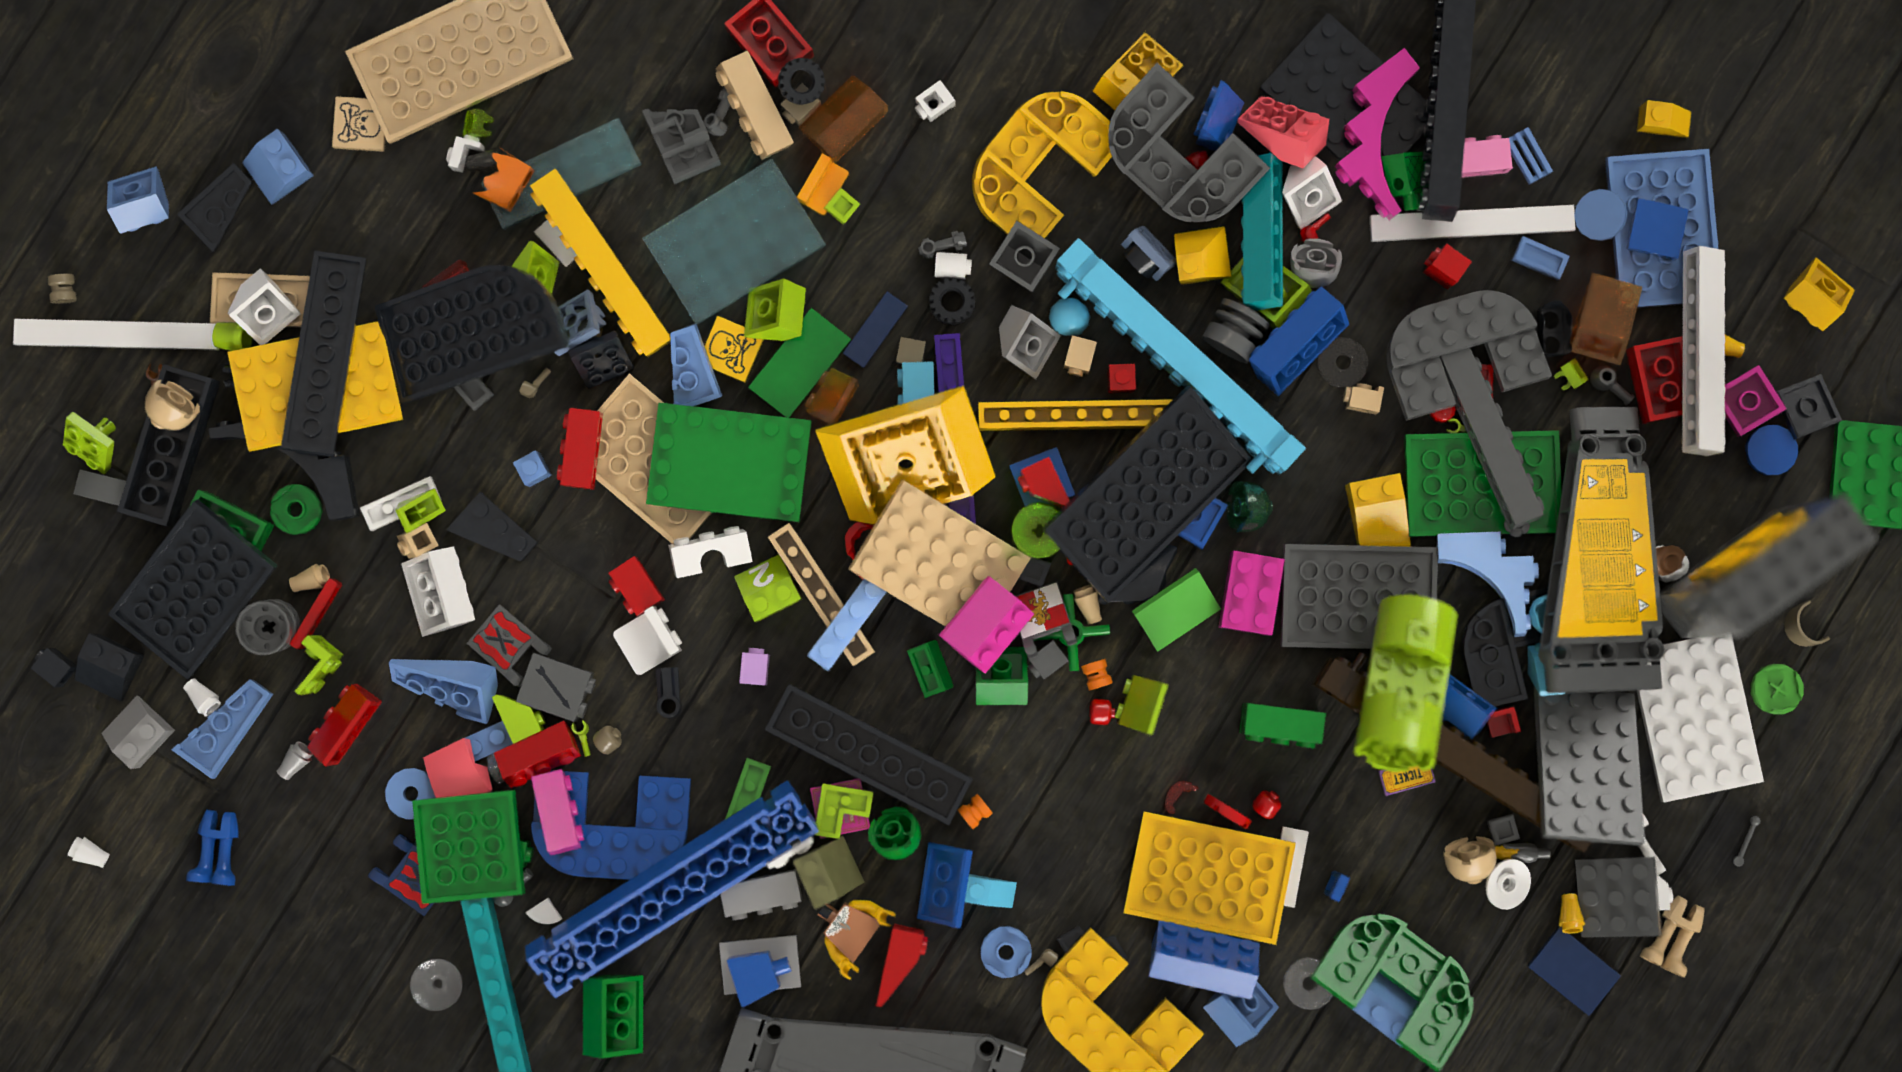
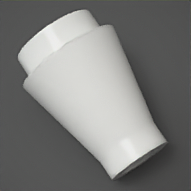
(202, 698)
(87, 852)

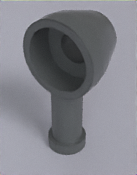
(1602, 385)

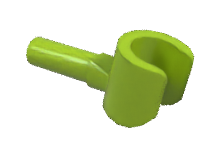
(1461, 428)
(582, 737)

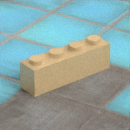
(753, 105)

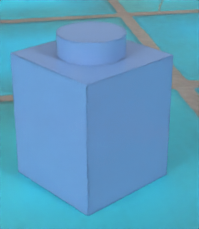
(532, 468)

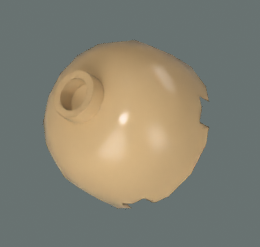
(170, 406)
(1470, 860)

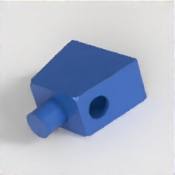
(756, 974)

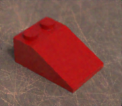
(902, 955)

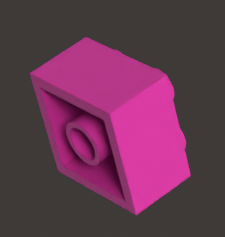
(1750, 401)

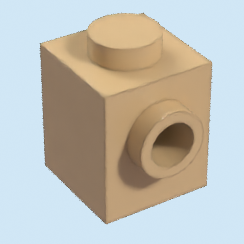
(416, 542)

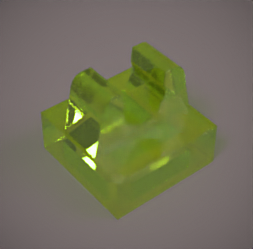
(474, 123)

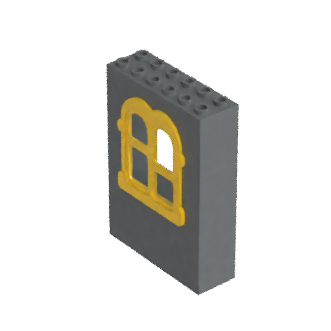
(1764, 568)

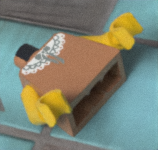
(851, 930)

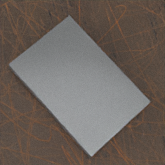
(779, 948)

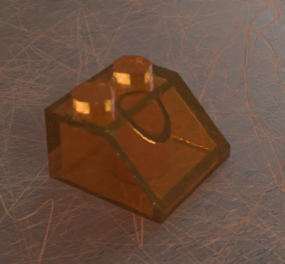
(831, 397)

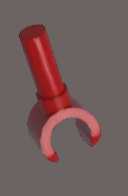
(1309, 232)

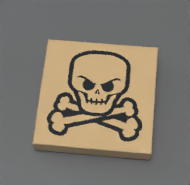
(356, 126)

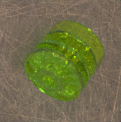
(1025, 521)

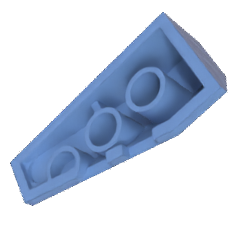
(459, 684)

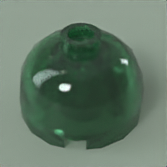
(1248, 506)

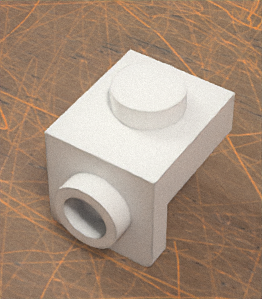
(457, 154)

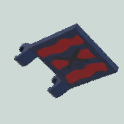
(405, 879)

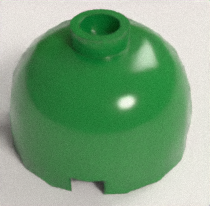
(895, 833)

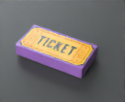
(1405, 780)

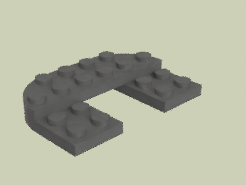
(1163, 171)
(1458, 324)

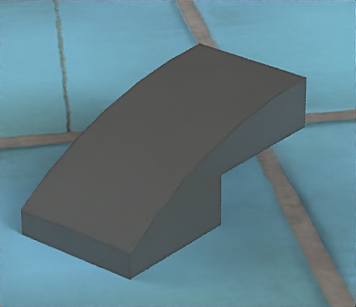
(99, 487)

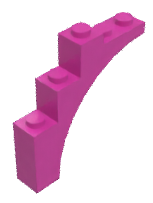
(1365, 131)

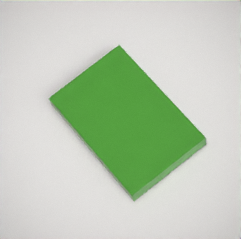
(1176, 609)

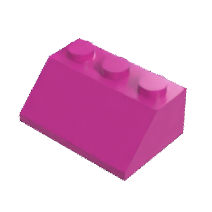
(986, 624)

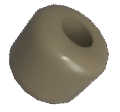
(607, 739)

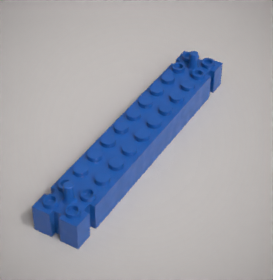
(670, 889)

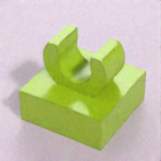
(1573, 373)

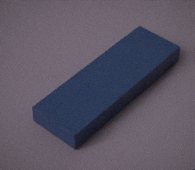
(875, 330)

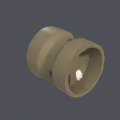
(62, 288)

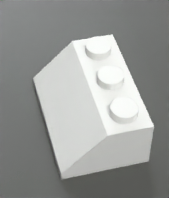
(438, 591)

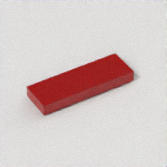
(316, 612)

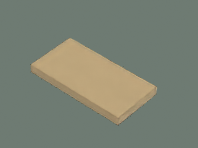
(227, 285)

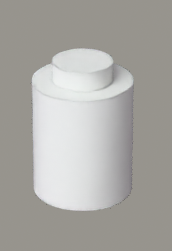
(952, 265)

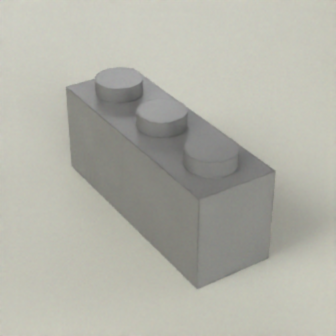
(762, 894)

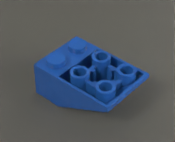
(1218, 117)

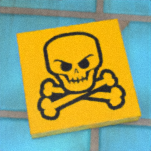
(730, 350)

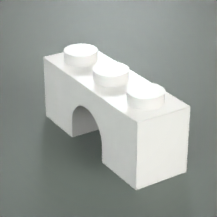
(687, 554)

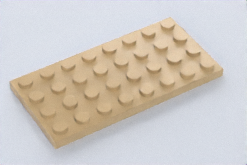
(455, 60)

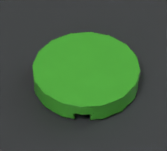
(1777, 689)

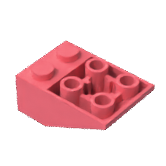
(1286, 130)

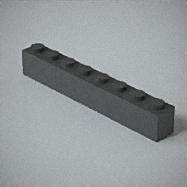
(1491, 439)

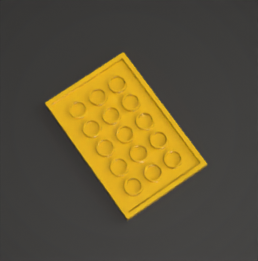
(265, 379)
(1209, 877)

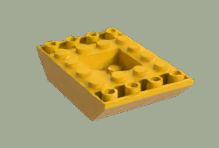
(931, 432)

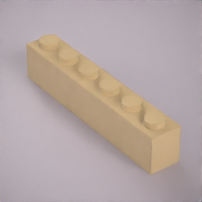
(816, 587)

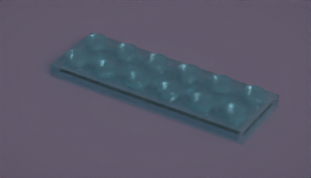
(581, 163)

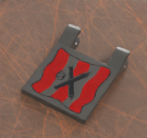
(504, 641)

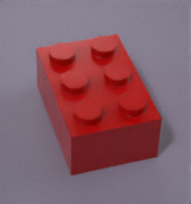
(767, 37)
(1658, 378)

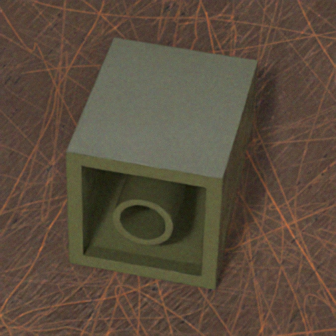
(828, 872)

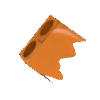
(508, 183)

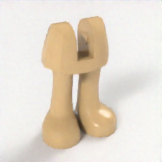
(1687, 926)

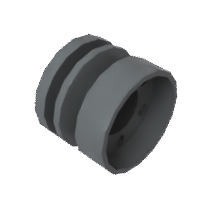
(1237, 327)
(254, 622)

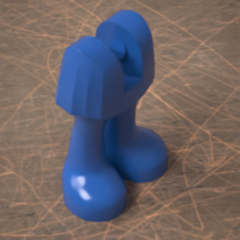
(228, 831)

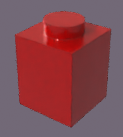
(1121, 378)

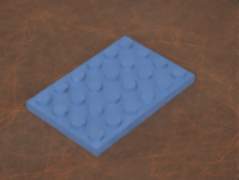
(1671, 179)

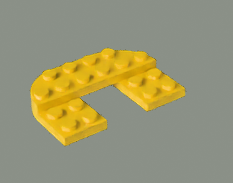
(1023, 144)
(1095, 1036)

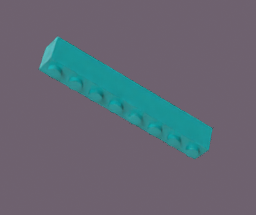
(496, 985)

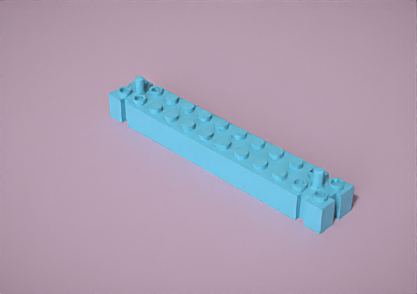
(1178, 356)

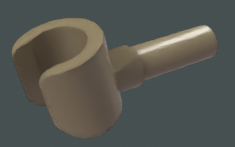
(529, 390)
(1047, 956)

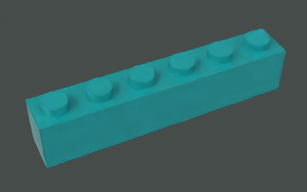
(1263, 240)

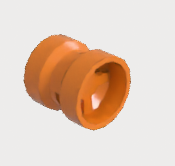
(1099, 680)
(975, 811)

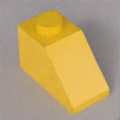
(1663, 119)

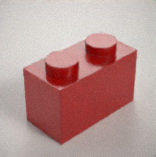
(1446, 266)
(635, 586)

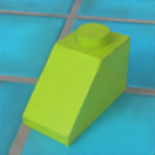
(518, 718)

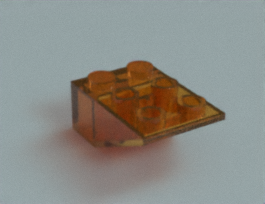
(1605, 319)

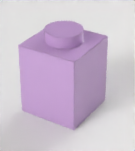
(754, 667)

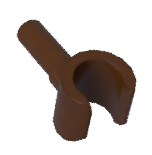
(151, 375)

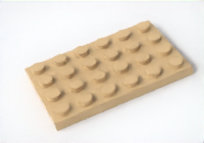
(627, 457)
(933, 555)

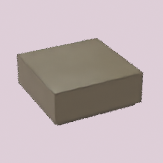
(910, 350)

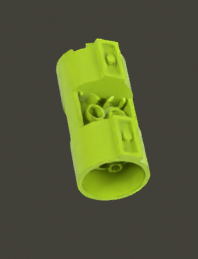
(1406, 683)

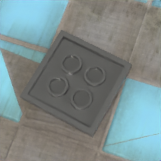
(1618, 896)

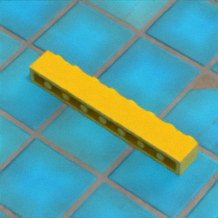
(601, 262)
(1068, 414)

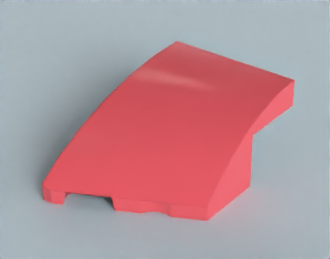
(454, 771)

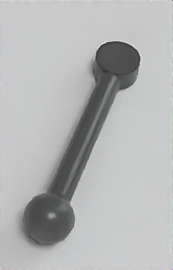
(1738, 860)

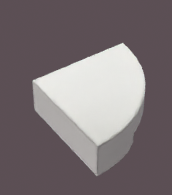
(544, 913)

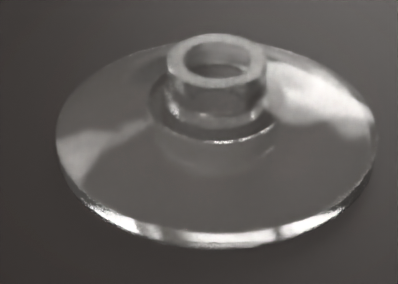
(423, 986)

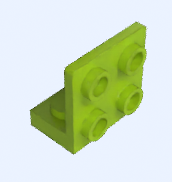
(330, 661)

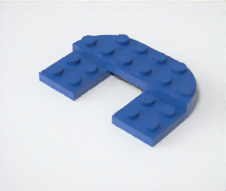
(620, 850)

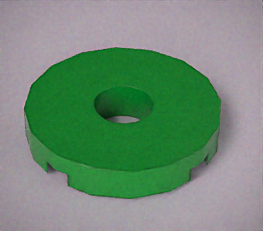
(310, 513)

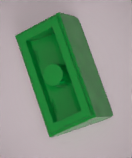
(930, 668)

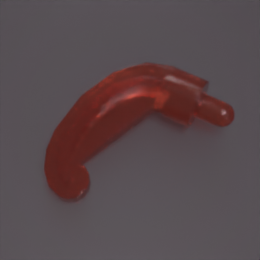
(1175, 792)

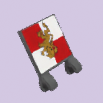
(1048, 617)

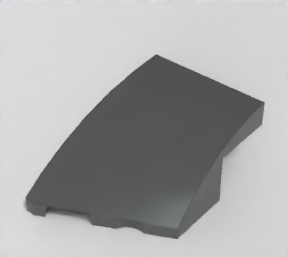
(682, 142)

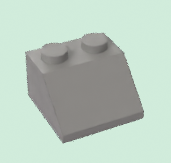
(136, 733)

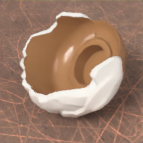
(1671, 563)

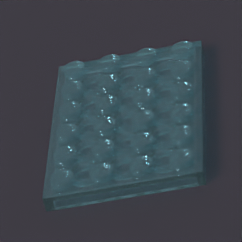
(734, 241)

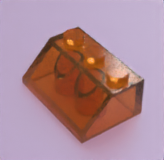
(844, 118)

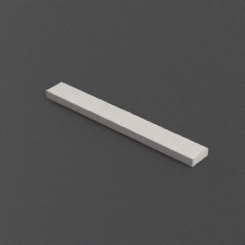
(1475, 223)
(113, 334)

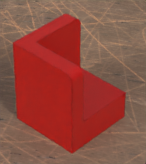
(1503, 722)

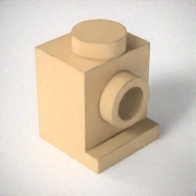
(1363, 398)

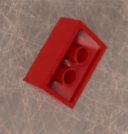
(343, 724)

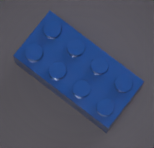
(1299, 340)
(1204, 959)

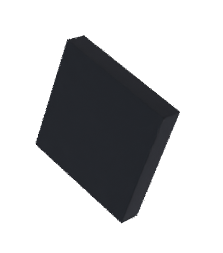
(1808, 407)

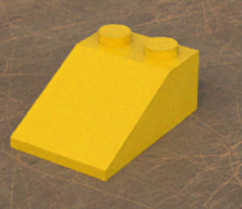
(1379, 511)

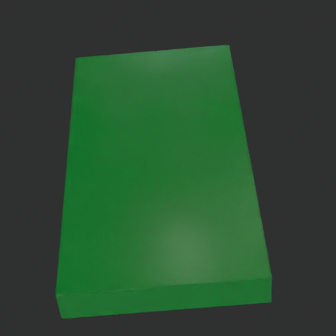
(800, 364)

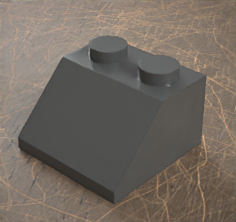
(1024, 256)

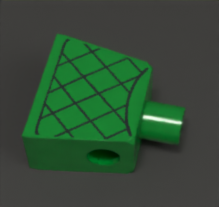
(1403, 177)

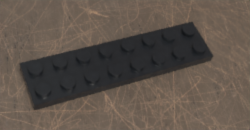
(323, 354)

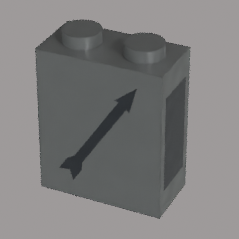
(556, 687)

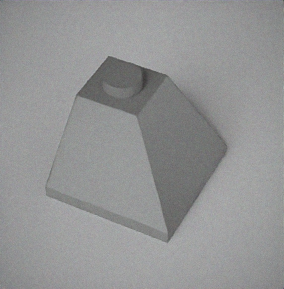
(1026, 340)

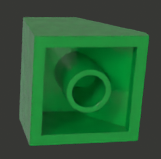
(1005, 680)

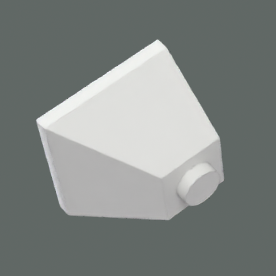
(1310, 192)
(262, 308)

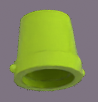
(230, 336)

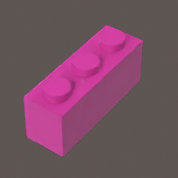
(557, 812)

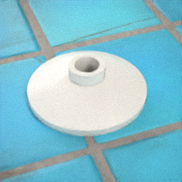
(1515, 885)

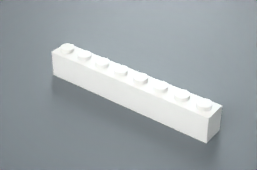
(1703, 351)

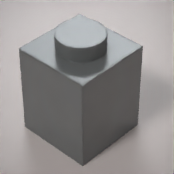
(1048, 661)

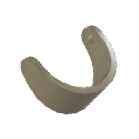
(1793, 628)

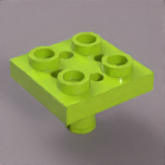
(89, 441)

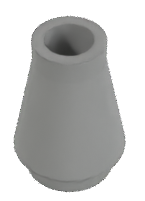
(294, 760)

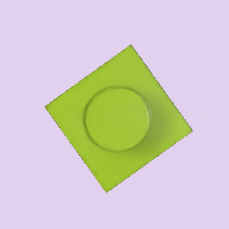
(842, 206)

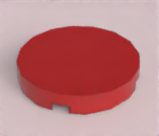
(1227, 811)

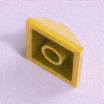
(1202, 255)

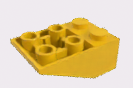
(1132, 67)

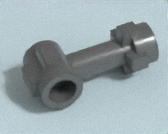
(714, 122)
(929, 247)

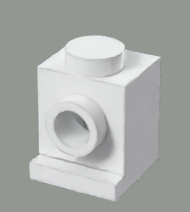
(937, 93)

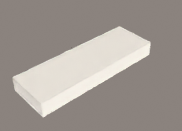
(383, 510)
(1300, 838)

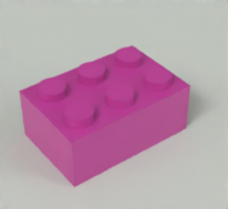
(1251, 593)

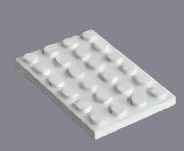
(1699, 721)

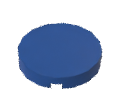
(1771, 450)

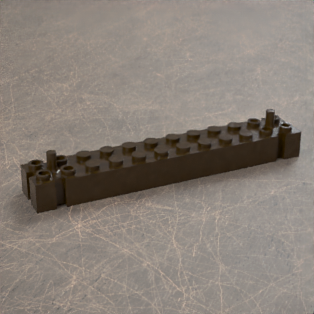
(1461, 757)

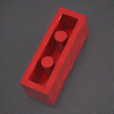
(580, 448)
(537, 754)

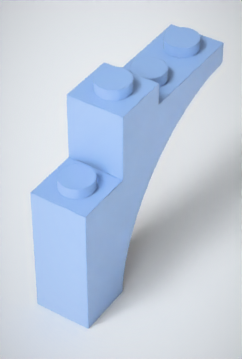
(1506, 575)

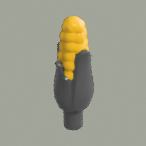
(1522, 851)

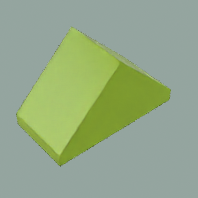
(419, 509)

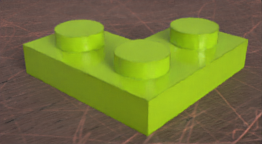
(836, 802)

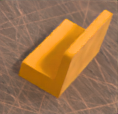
(822, 184)

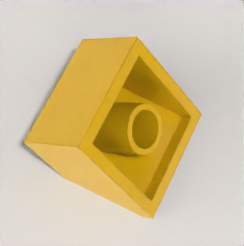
(1819, 295)

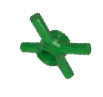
(1083, 631)

